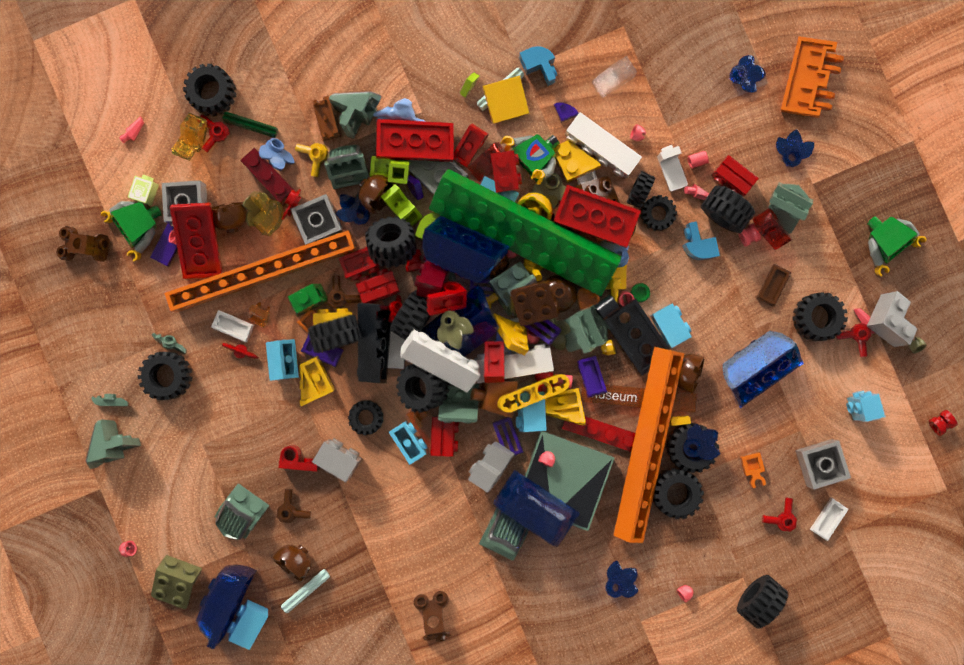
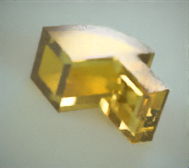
(193, 134)
(270, 216)

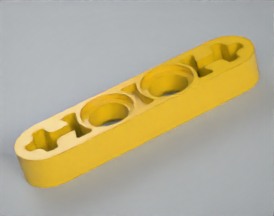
(533, 392)

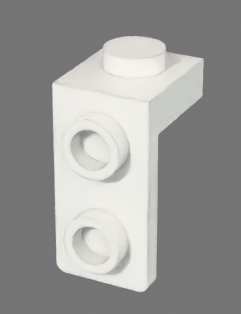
(672, 168)

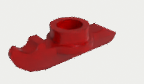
(394, 307)
(240, 351)

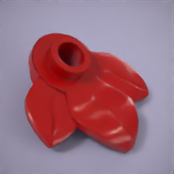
(292, 200)

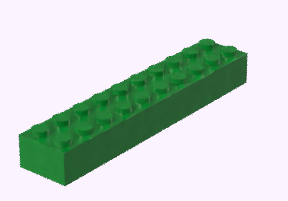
(525, 232)

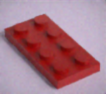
(414, 140)
(597, 216)
(196, 240)

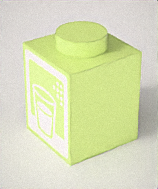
(143, 190)

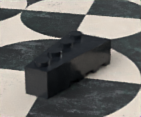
(375, 342)

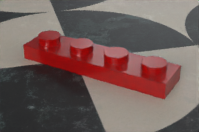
(602, 432)

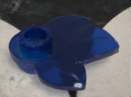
(749, 73)
(794, 146)
(350, 208)
(703, 440)
(623, 579)

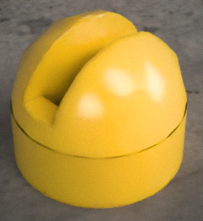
(608, 348)

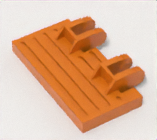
(808, 74)

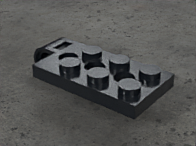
(610, 314)

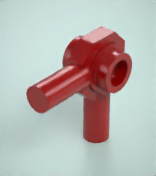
(218, 132)
(860, 334)
(786, 520)

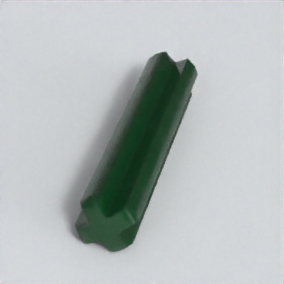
(250, 124)

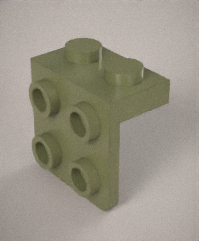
(175, 581)

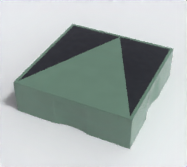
(575, 476)

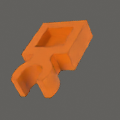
(753, 466)

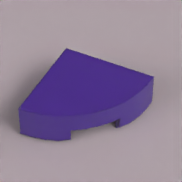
(565, 111)
(415, 187)

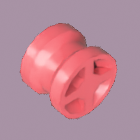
(749, 235)

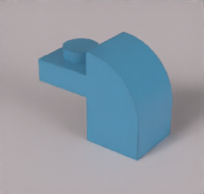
(539, 58)
(698, 248)

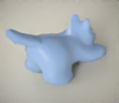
(400, 111)

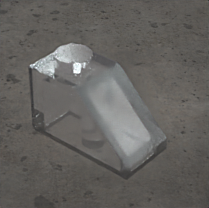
(615, 76)

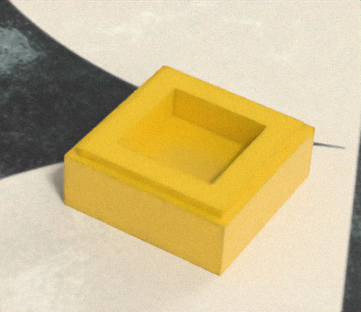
(679, 420)

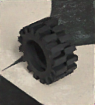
(641, 189)
(647, 213)
(354, 417)

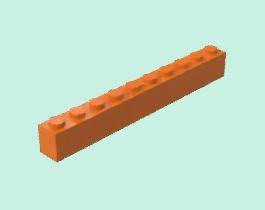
(260, 271)
(648, 445)

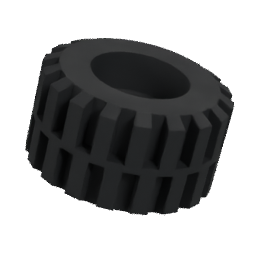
(203, 76)
(728, 209)
(391, 242)
(410, 316)
(835, 316)
(334, 333)
(150, 370)
(411, 392)
(676, 451)
(693, 497)
(762, 601)

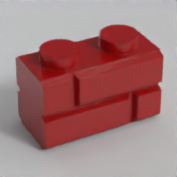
(734, 176)
(377, 287)
(443, 438)

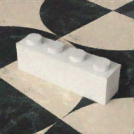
(602, 145)
(440, 360)
(515, 365)

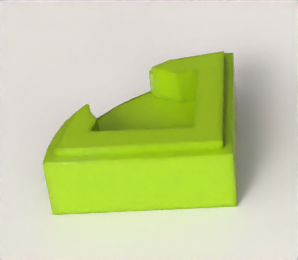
(469, 84)

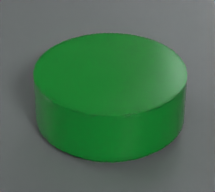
(640, 292)

